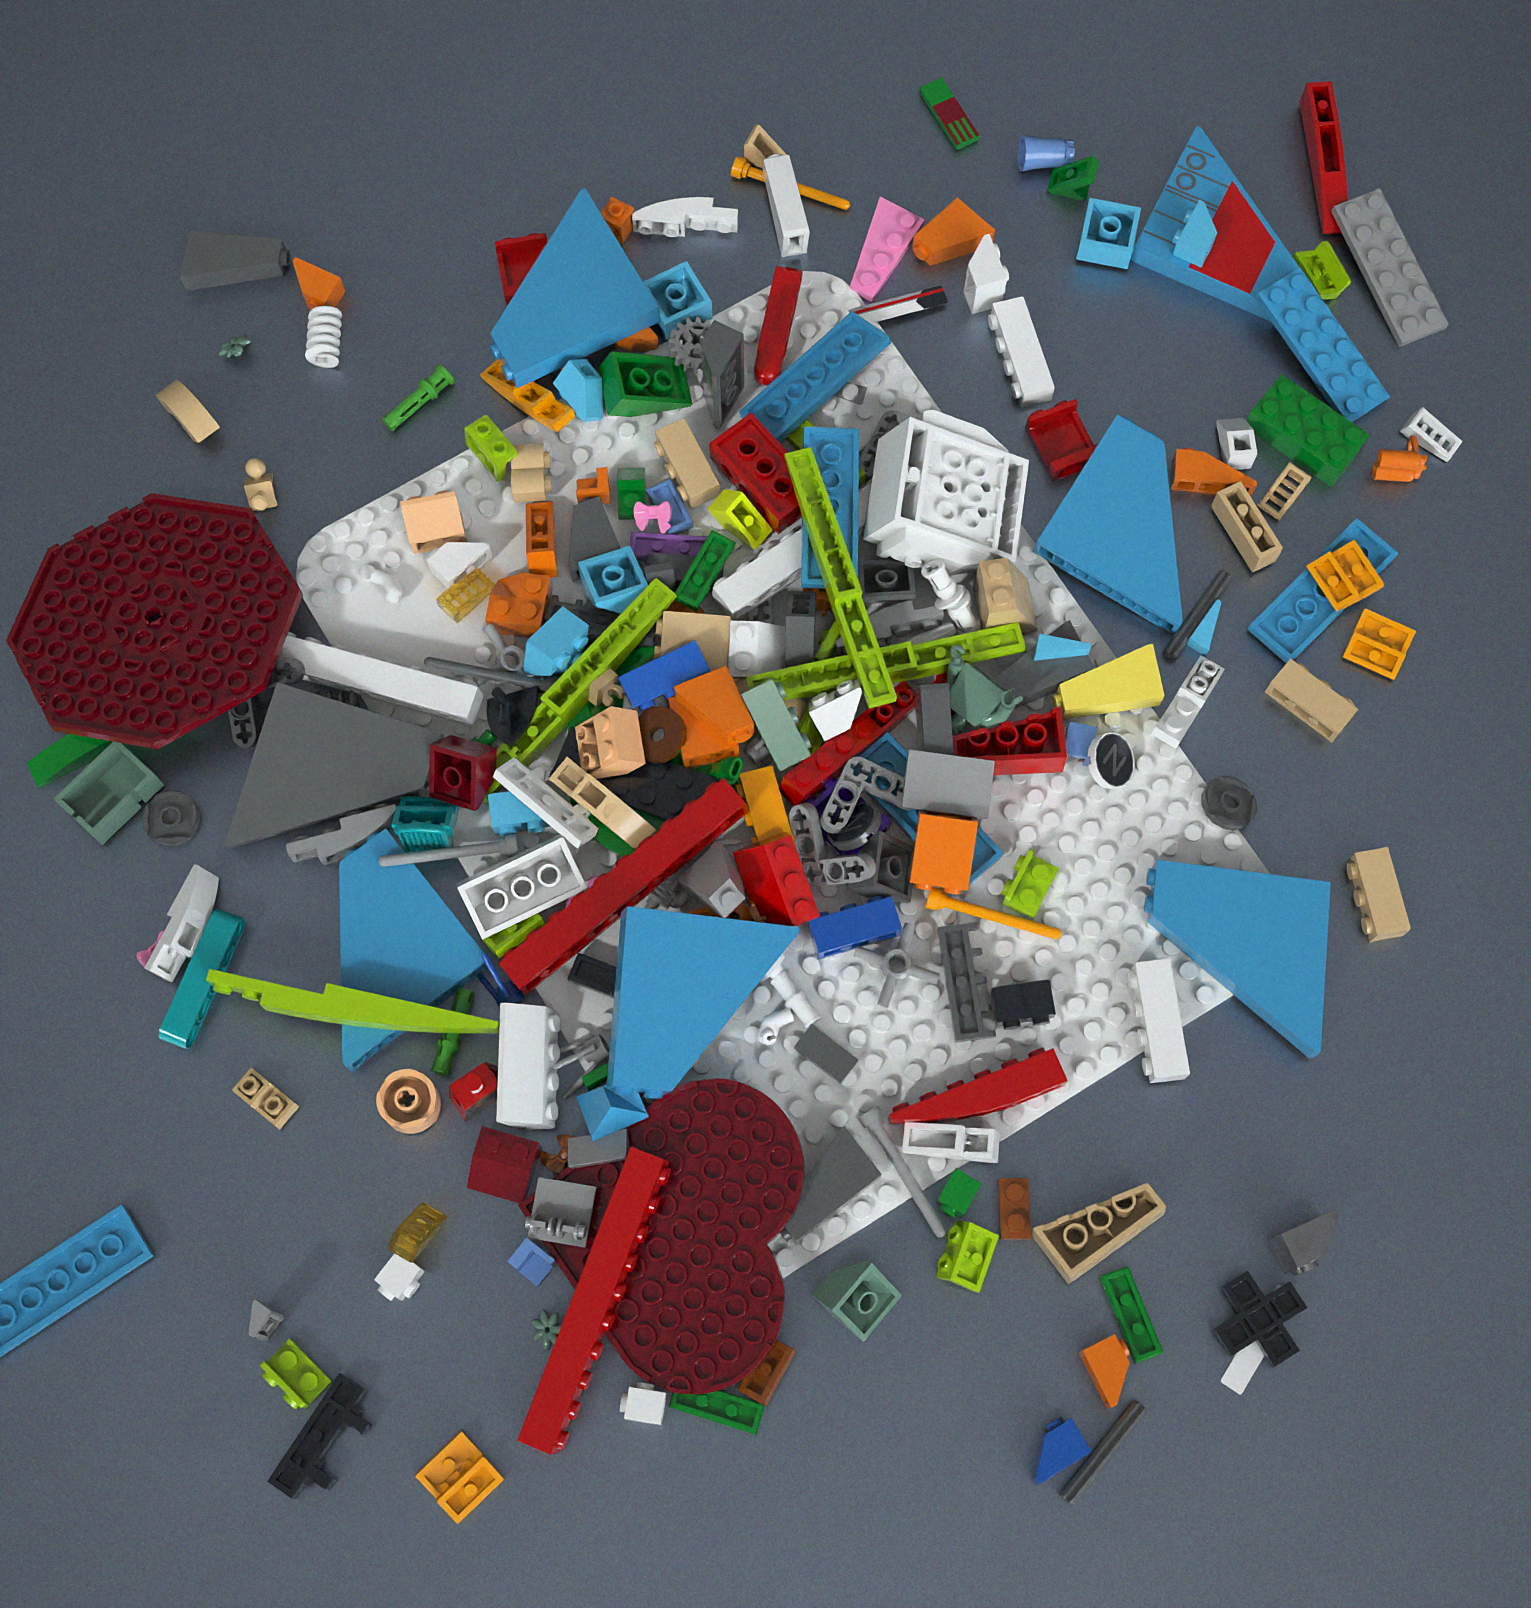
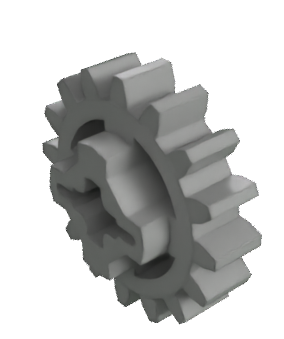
(690, 335)

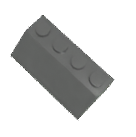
(722, 369)

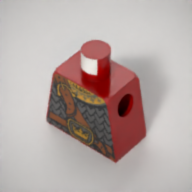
(475, 1090)

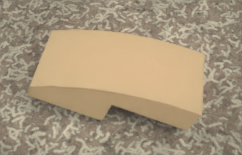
(265, 1098)

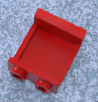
(516, 259)
(1060, 439)

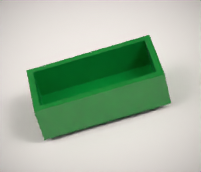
(1307, 430)

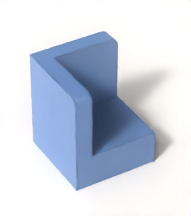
(1078, 739)
(532, 1262)

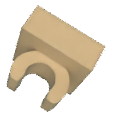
(603, 688)

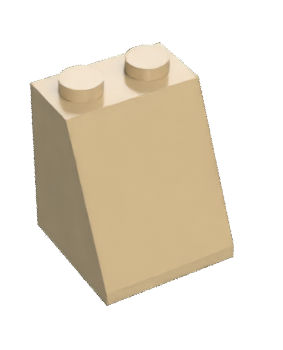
(1003, 596)

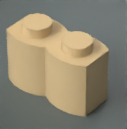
(529, 473)

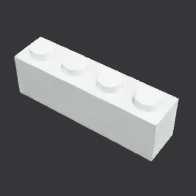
(1021, 352)
(1159, 1021)

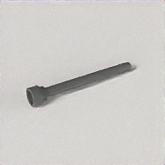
(543, 683)

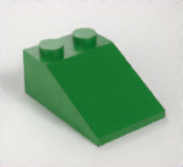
(643, 384)

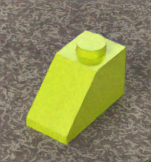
(740, 517)

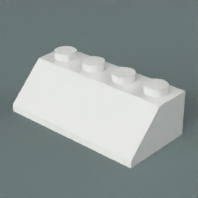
(521, 886)
(526, 1066)

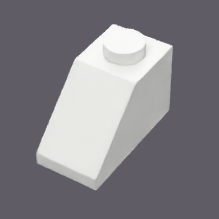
(457, 560)

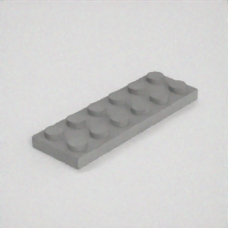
(1389, 267)

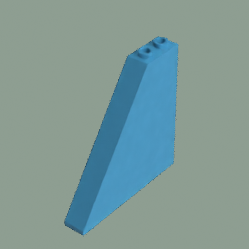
(572, 300)
(1119, 526)
(1253, 936)
(396, 940)
(679, 988)

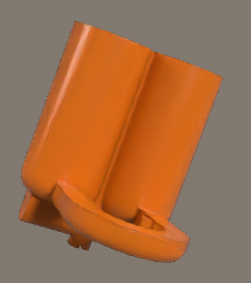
(1400, 464)

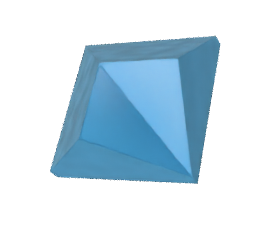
(610, 1112)

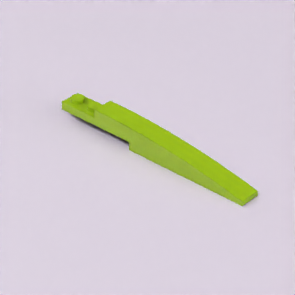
(839, 578)
(902, 661)
(571, 690)
(350, 1007)

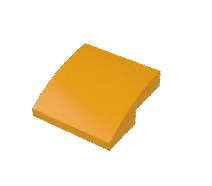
(1345, 576)
(1378, 644)
(459, 1476)

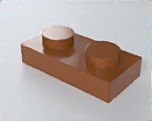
(1014, 1209)
(765, 1379)

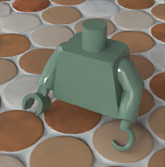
(976, 696)

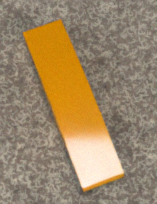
(530, 398)

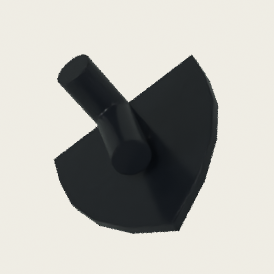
(511, 713)

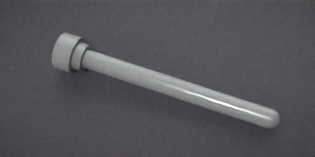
(505, 846)
(874, 1122)

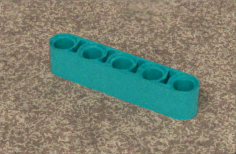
(194, 992)

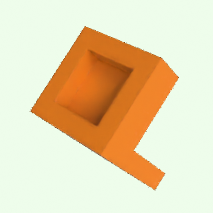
(595, 487)

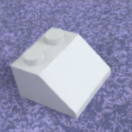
(755, 648)

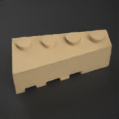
(1090, 1235)

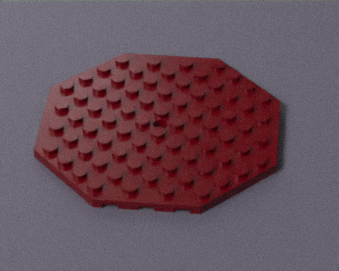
(143, 684)

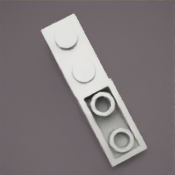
(676, 215)
(1188, 701)
(188, 920)

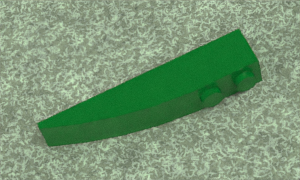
(65, 757)

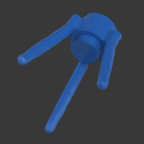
(506, 992)

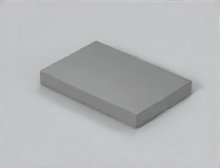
(947, 784)

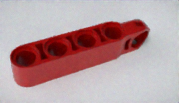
(777, 324)

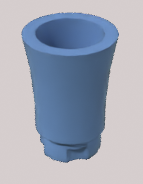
(1044, 152)

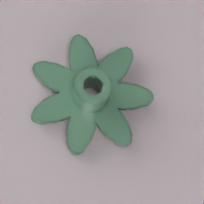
(235, 346)
(548, 1328)

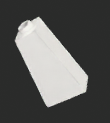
(786, 205)

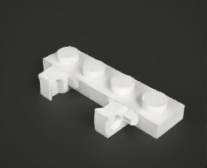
(546, 803)

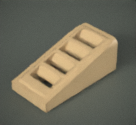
(1296, 474)

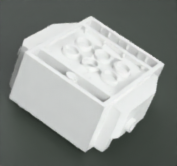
(922, 521)

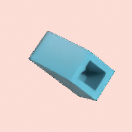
(1197, 237)
(582, 389)
(512, 815)

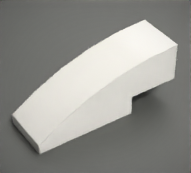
(951, 1142)

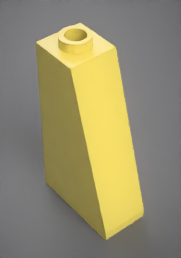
(1113, 687)

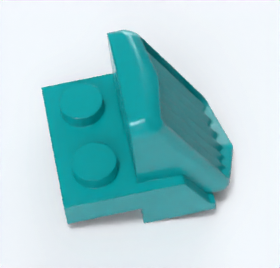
(424, 823)

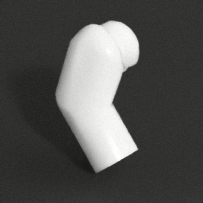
(390, 583)
(771, 1024)

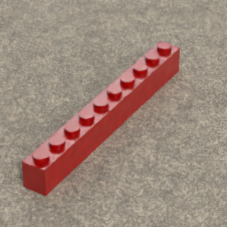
(623, 886)
(594, 1301)

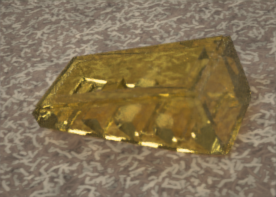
(465, 607)
(416, 1233)

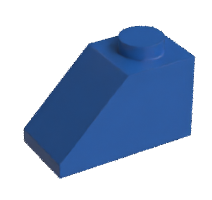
(1058, 1449)

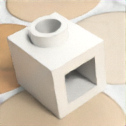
(399, 1278)
(643, 1404)

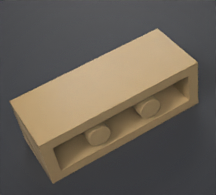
(686, 463)
(1246, 526)
(1311, 700)
(1378, 894)

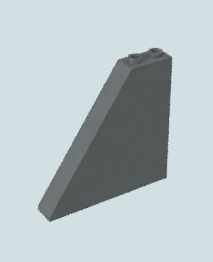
(324, 762)

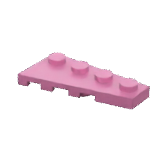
(884, 247)

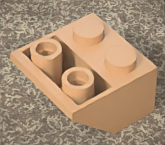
(433, 521)
(610, 743)

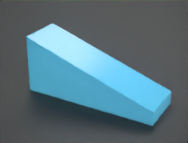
(1203, 634)
(1055, 647)

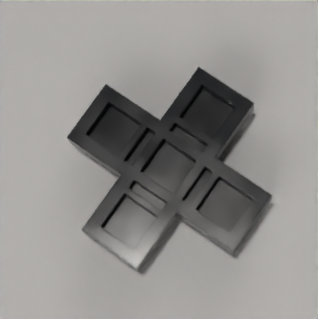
(1260, 1319)

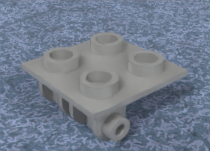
(561, 1212)

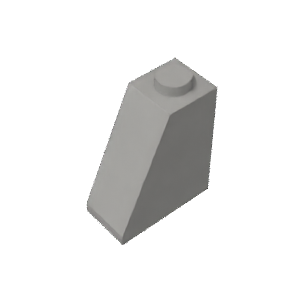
(714, 881)

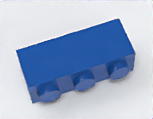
(662, 674)
(854, 926)

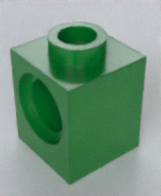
(958, 1194)

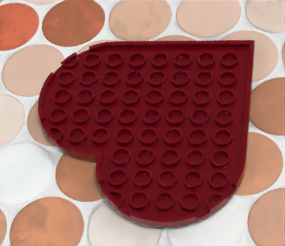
(704, 1279)

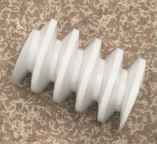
(323, 336)

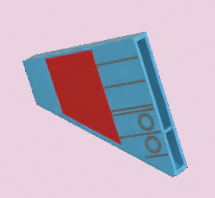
(1246, 248)

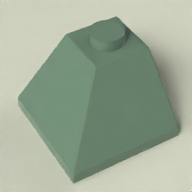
(857, 1297)

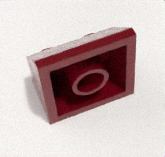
(461, 771)
(503, 1165)

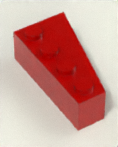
(1019, 746)

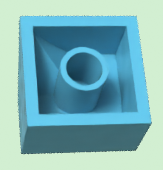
(1108, 233)
(678, 297)
(612, 579)
(556, 644)

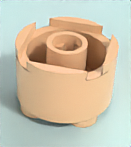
(394, 1093)

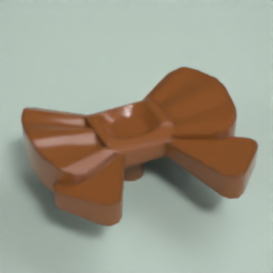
(755, 917)
(557, 1163)

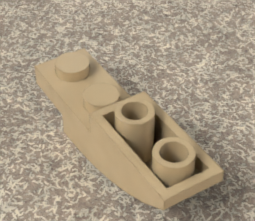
(601, 803)

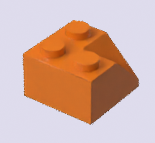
(519, 604)

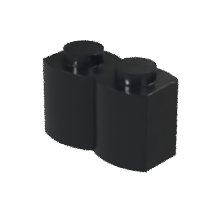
(1023, 1003)

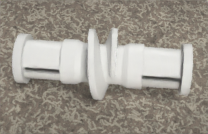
(951, 597)

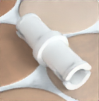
(795, 999)

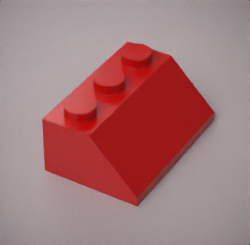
(776, 881)

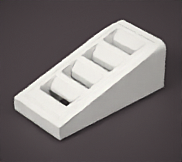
(1425, 440)

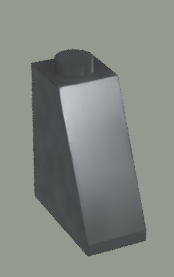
(590, 534)
(800, 628)

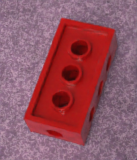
(758, 469)

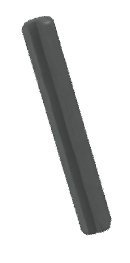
(1197, 614)
(1103, 1452)

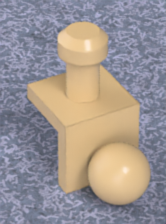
(259, 486)

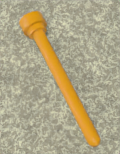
(742, 168)
(939, 900)

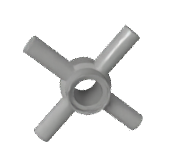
(503, 650)
(891, 975)

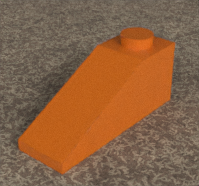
(1203, 473)
(541, 539)

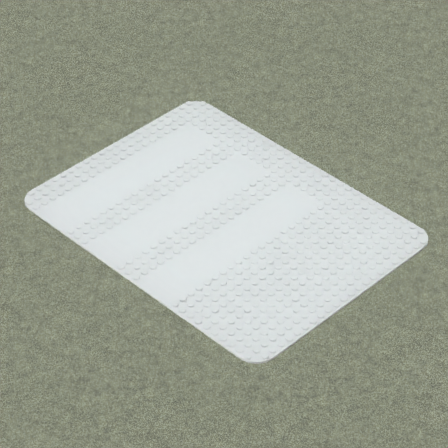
(1091, 833)

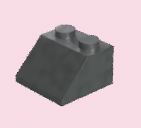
(1304, 1245)

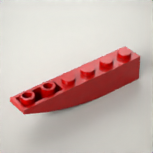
(1324, 150)
(830, 759)
(988, 1092)

